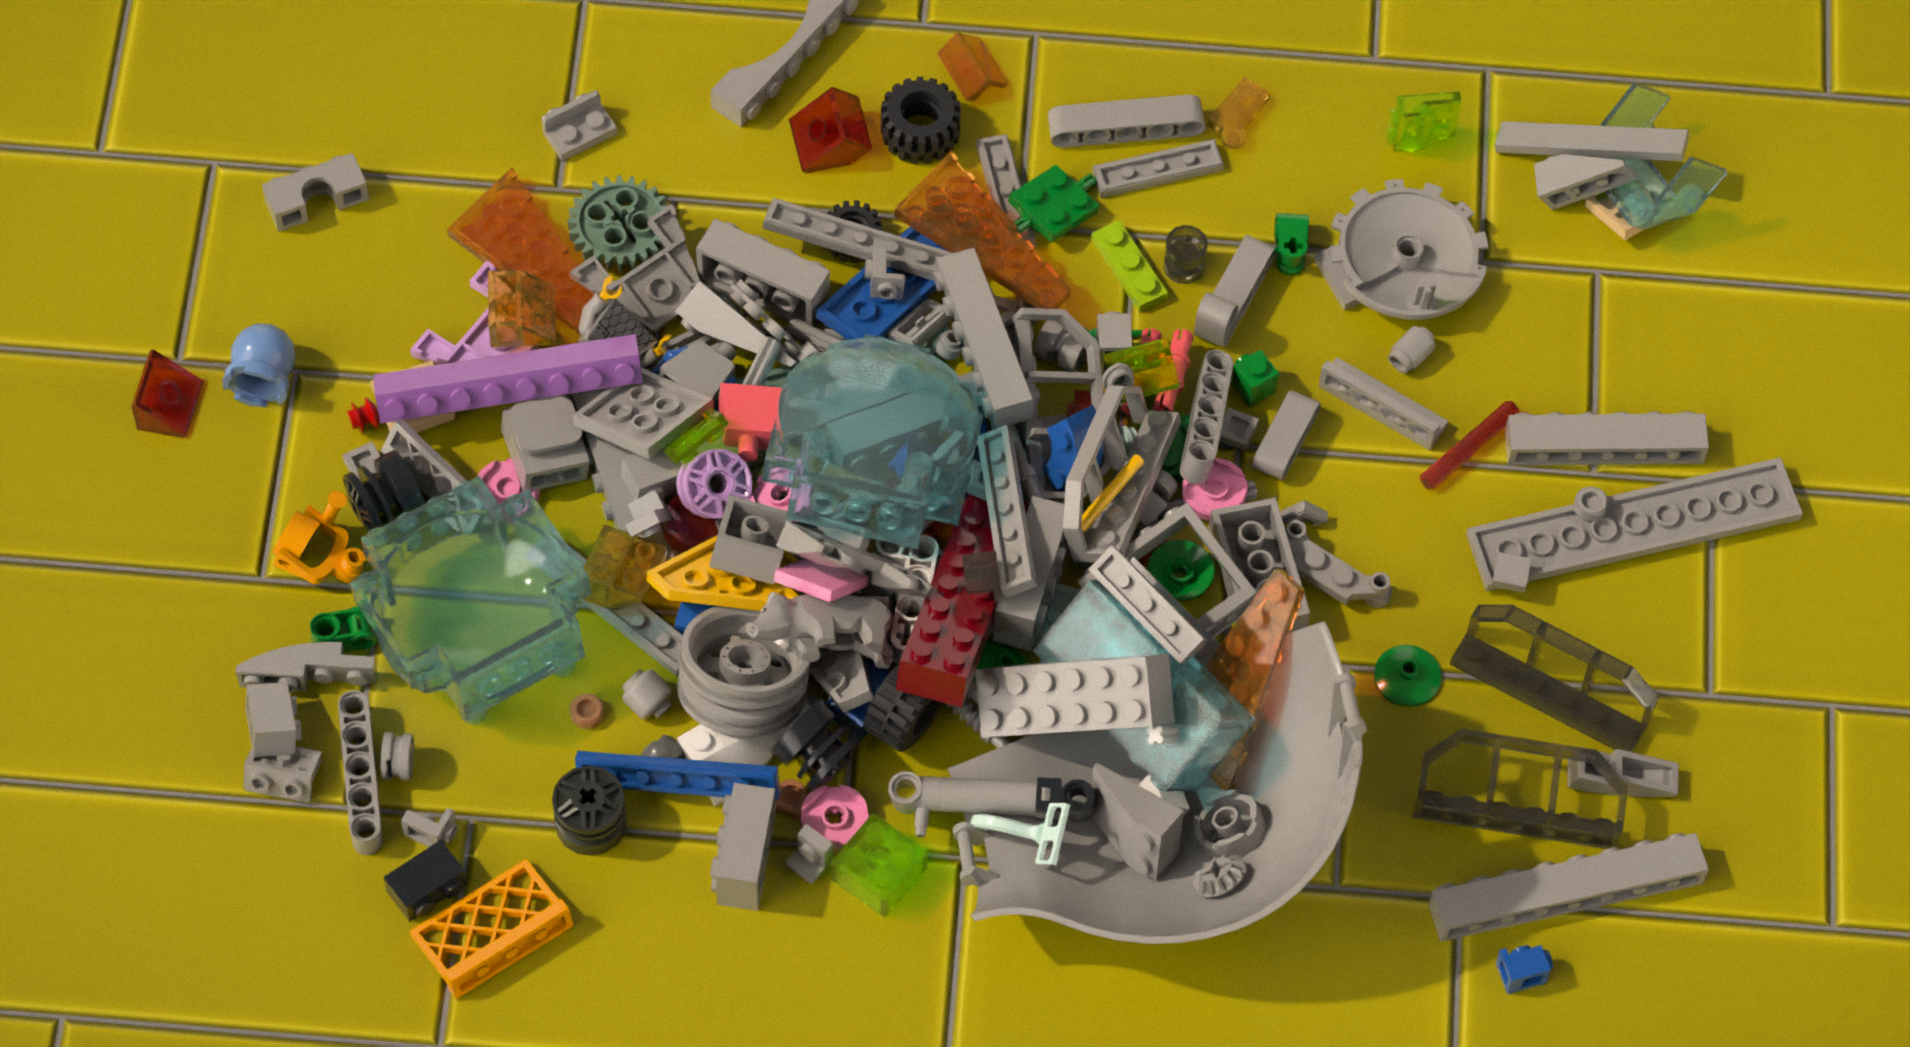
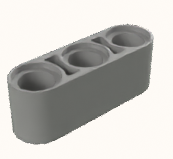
(1286, 435)

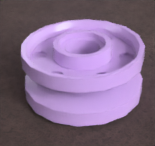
(695, 477)

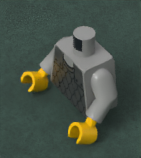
(607, 318)

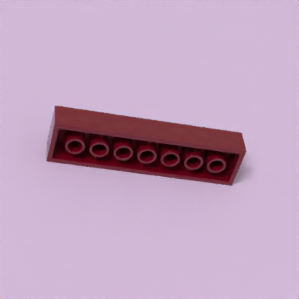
(951, 623)

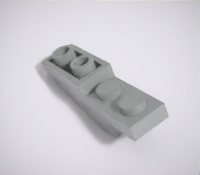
(313, 661)

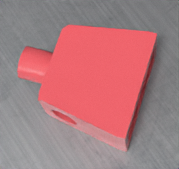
(750, 416)

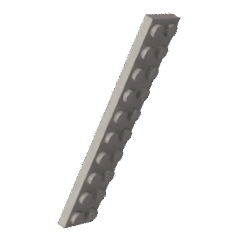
(1641, 522)

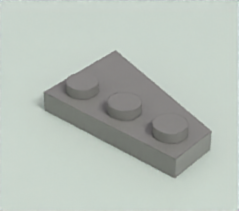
(843, 677)

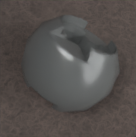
(664, 747)

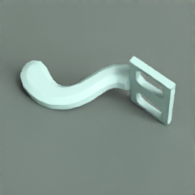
(1040, 833)

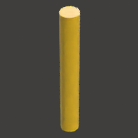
(1111, 491)

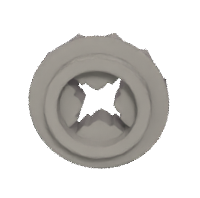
(1230, 872)

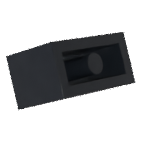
(425, 881)

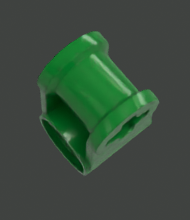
(1291, 242)
(344, 629)

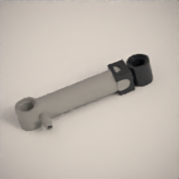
(988, 797)

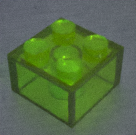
(878, 865)

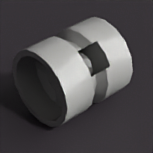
(1059, 345)

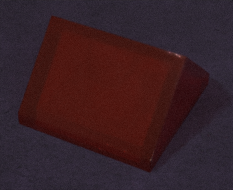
(165, 397)

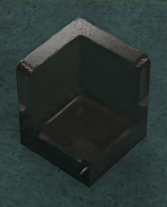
(981, 573)

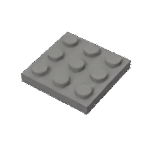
(643, 414)

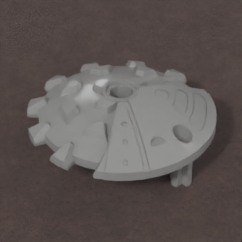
(1414, 222)

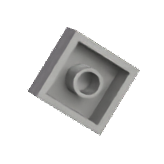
(749, 540)

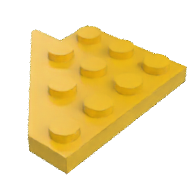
(693, 581)

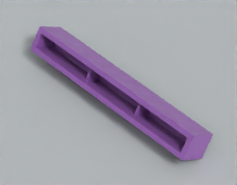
(507, 378)

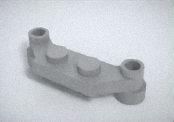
(1333, 574)

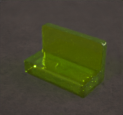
(1151, 366)

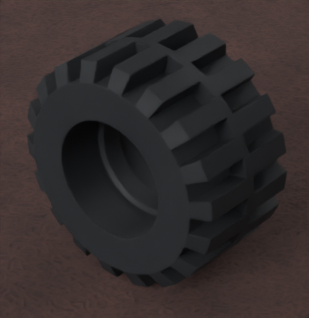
(916, 141)
(899, 716)

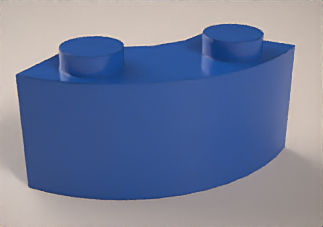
(1065, 444)

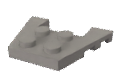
(655, 286)

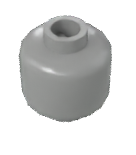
(647, 694)

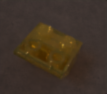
(520, 310)
(620, 568)

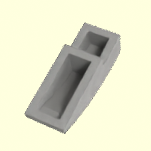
(1641, 773)

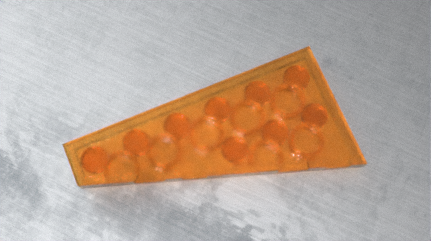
(961, 217)
(516, 236)
(1249, 658)

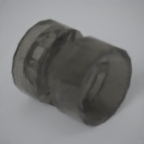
(1185, 254)

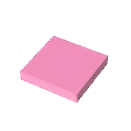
(820, 580)

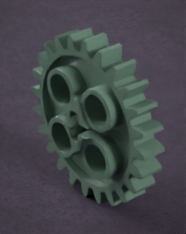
(594, 236)

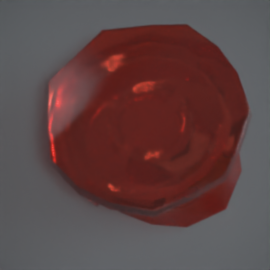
(685, 528)

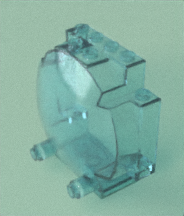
(873, 440)
(473, 597)

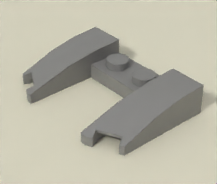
(835, 553)

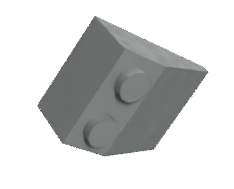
(1136, 822)

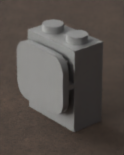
(545, 443)

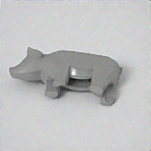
(833, 625)

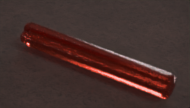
(1468, 445)

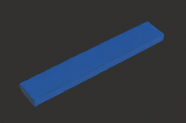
(680, 775)

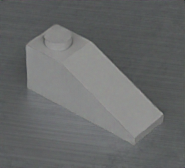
(1574, 177)

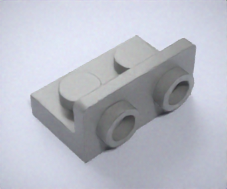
(577, 125)
(283, 774)

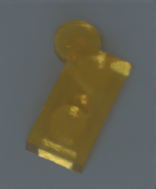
(1237, 112)

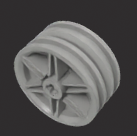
(750, 683)

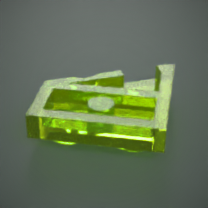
(686, 445)

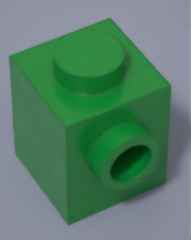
(1254, 377)

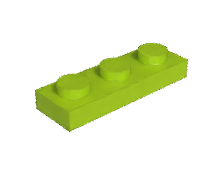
(1129, 266)

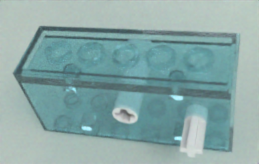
(1206, 713)

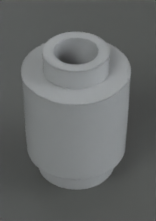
(1411, 349)

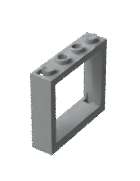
(1174, 520)

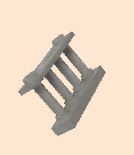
(1154, 607)

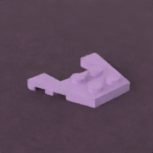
(473, 344)

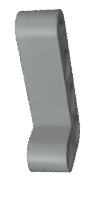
(1224, 308)

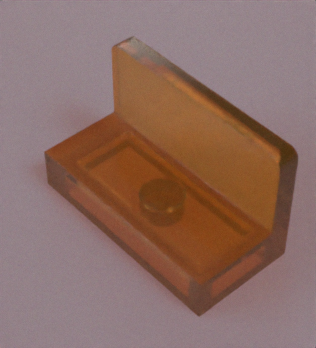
(970, 65)

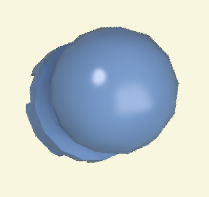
(260, 365)

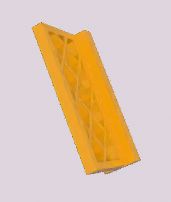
(510, 945)

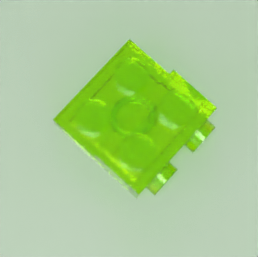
(1422, 117)

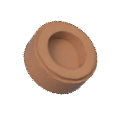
(586, 711)

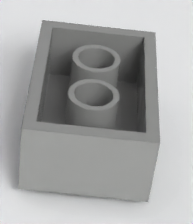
(743, 846)

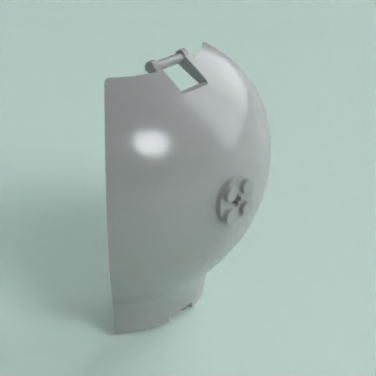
(1278, 819)

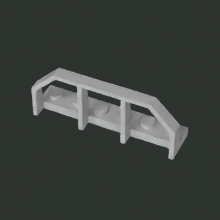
(1032, 430)
(1125, 510)

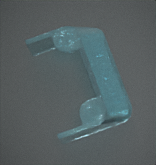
(1650, 198)

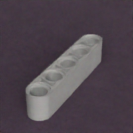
(1126, 121)
(1206, 416)
(364, 786)

